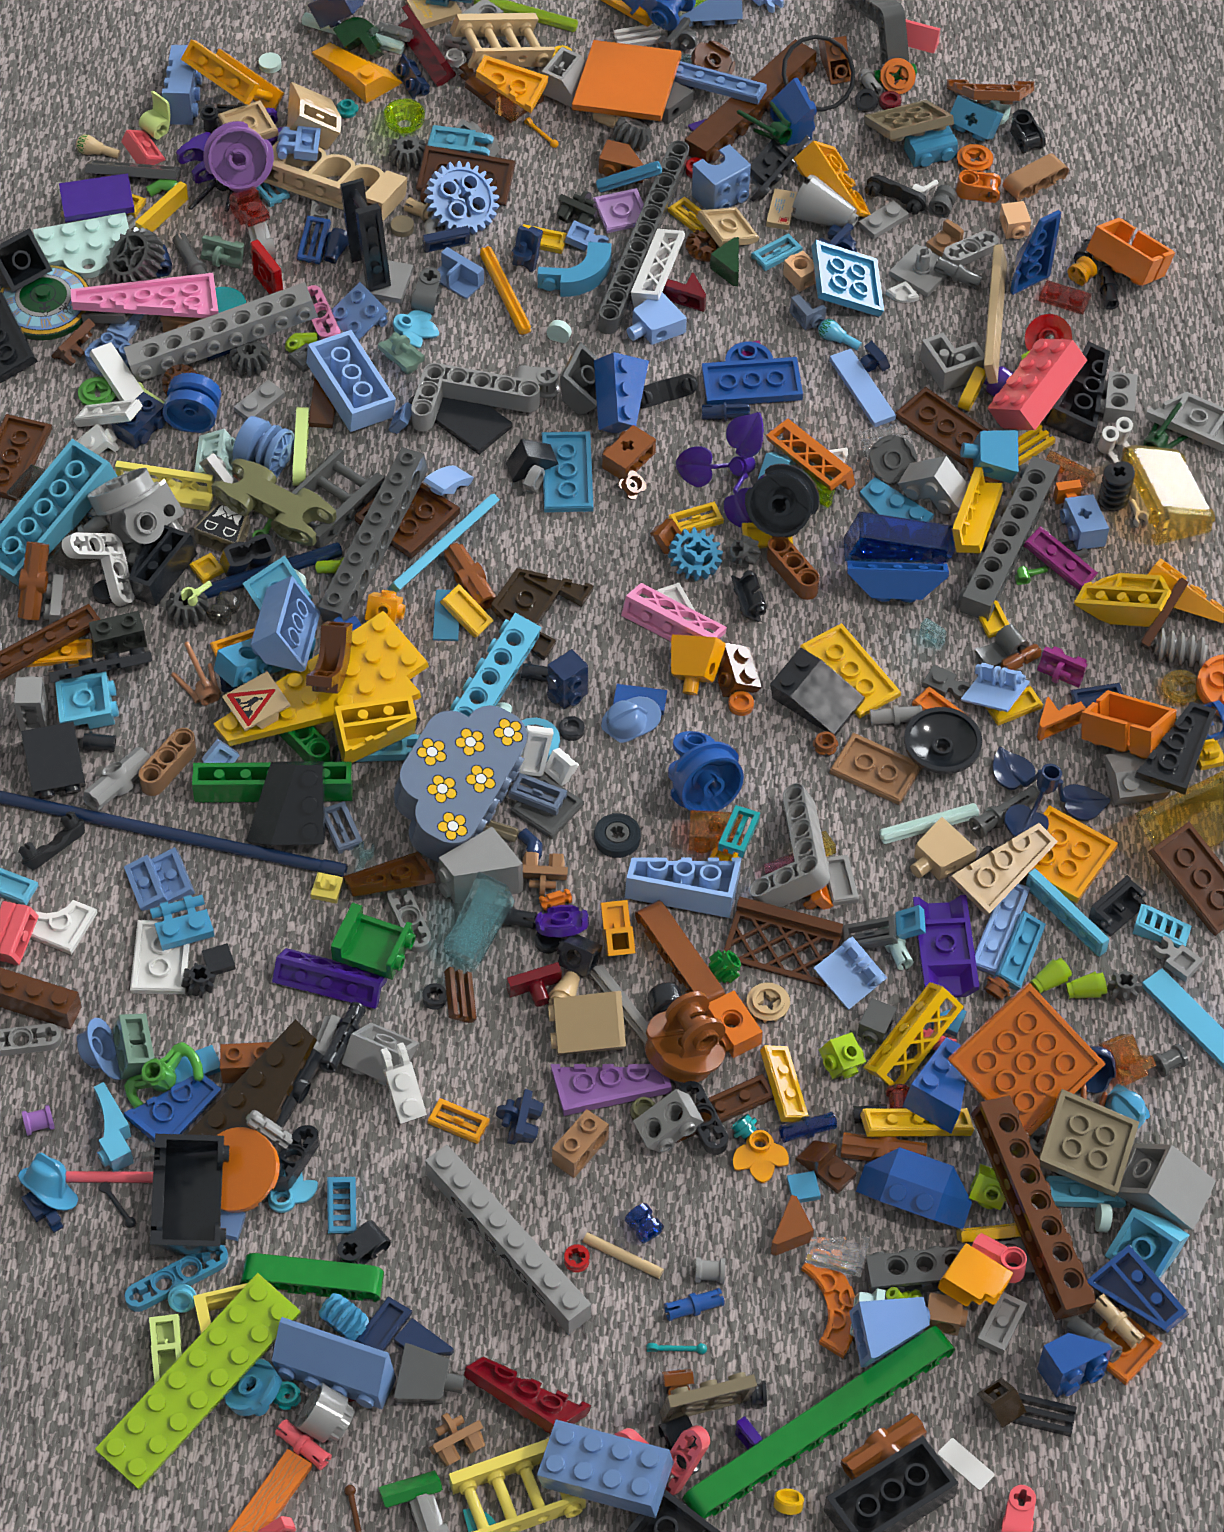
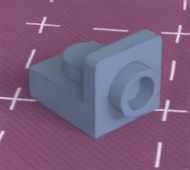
(804, 314)

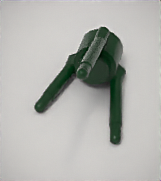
(777, 130)
(1160, 437)

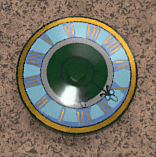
(46, 305)

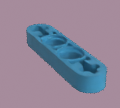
(174, 1273)

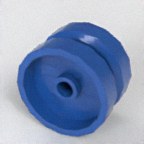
(192, 403)

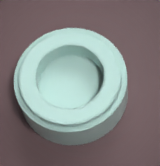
(270, 62)
(559, 331)
(1103, 1217)

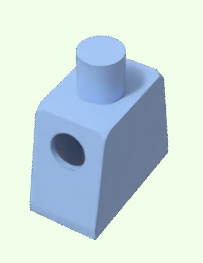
(657, 321)

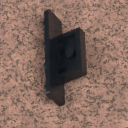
(770, 163)

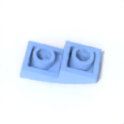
(447, 480)

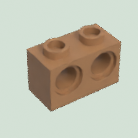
(580, 1143)

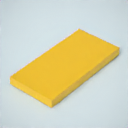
(855, 666)

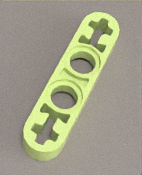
(300, 445)

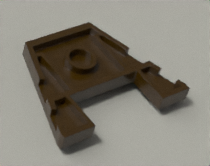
(531, 596)

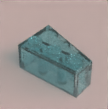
(479, 921)

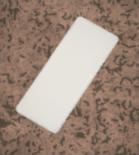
(966, 1463)

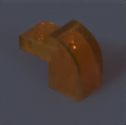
(1128, 1060)

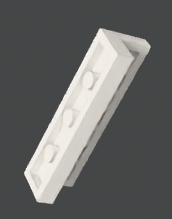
(653, 262)

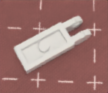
(403, 1086)

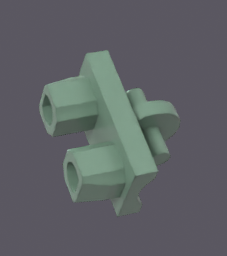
(222, 251)
(401, 352)

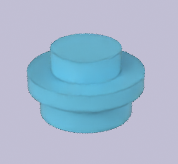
(181, 1298)

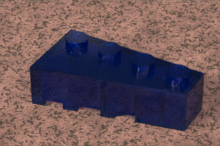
(897, 540)

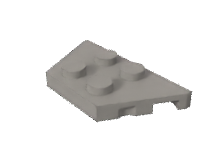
(1195, 419)

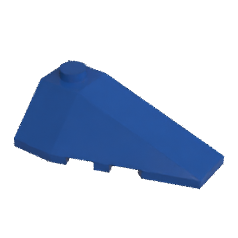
(1036, 254)

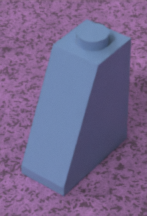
(886, 1325)

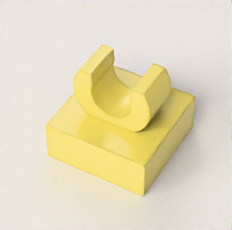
(327, 887)

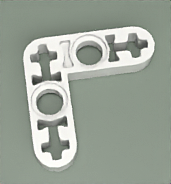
(113, 554)

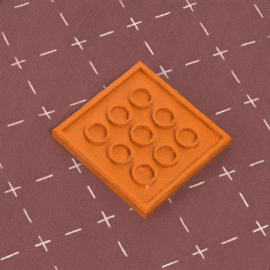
(626, 80)
(1027, 1055)

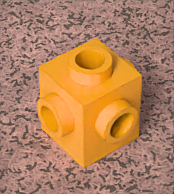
(378, 601)

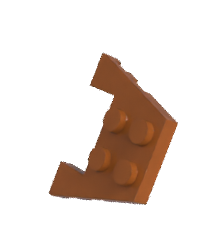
(986, 92)

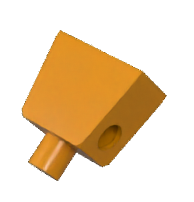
(695, 660)

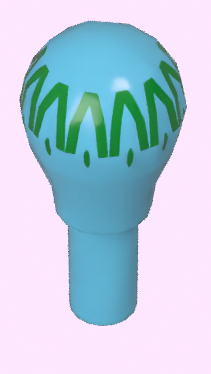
(831, 331)

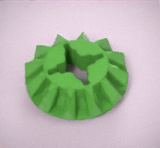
(87, 391)

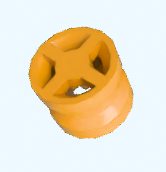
(1082, 270)

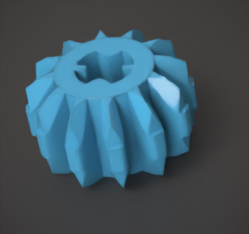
(343, 1316)

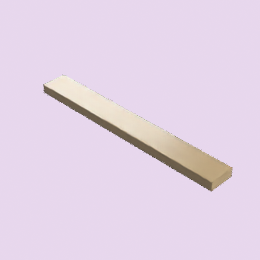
(995, 314)

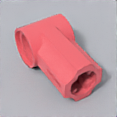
(1003, 1255)

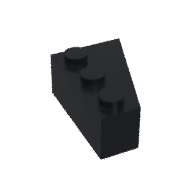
(161, 565)

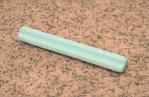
(923, 824)

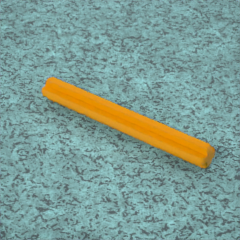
(505, 291)

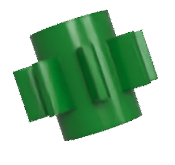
(725, 966)

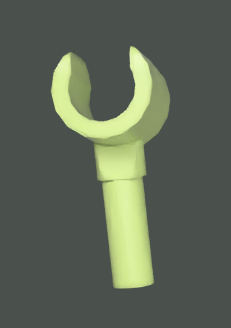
(194, 593)

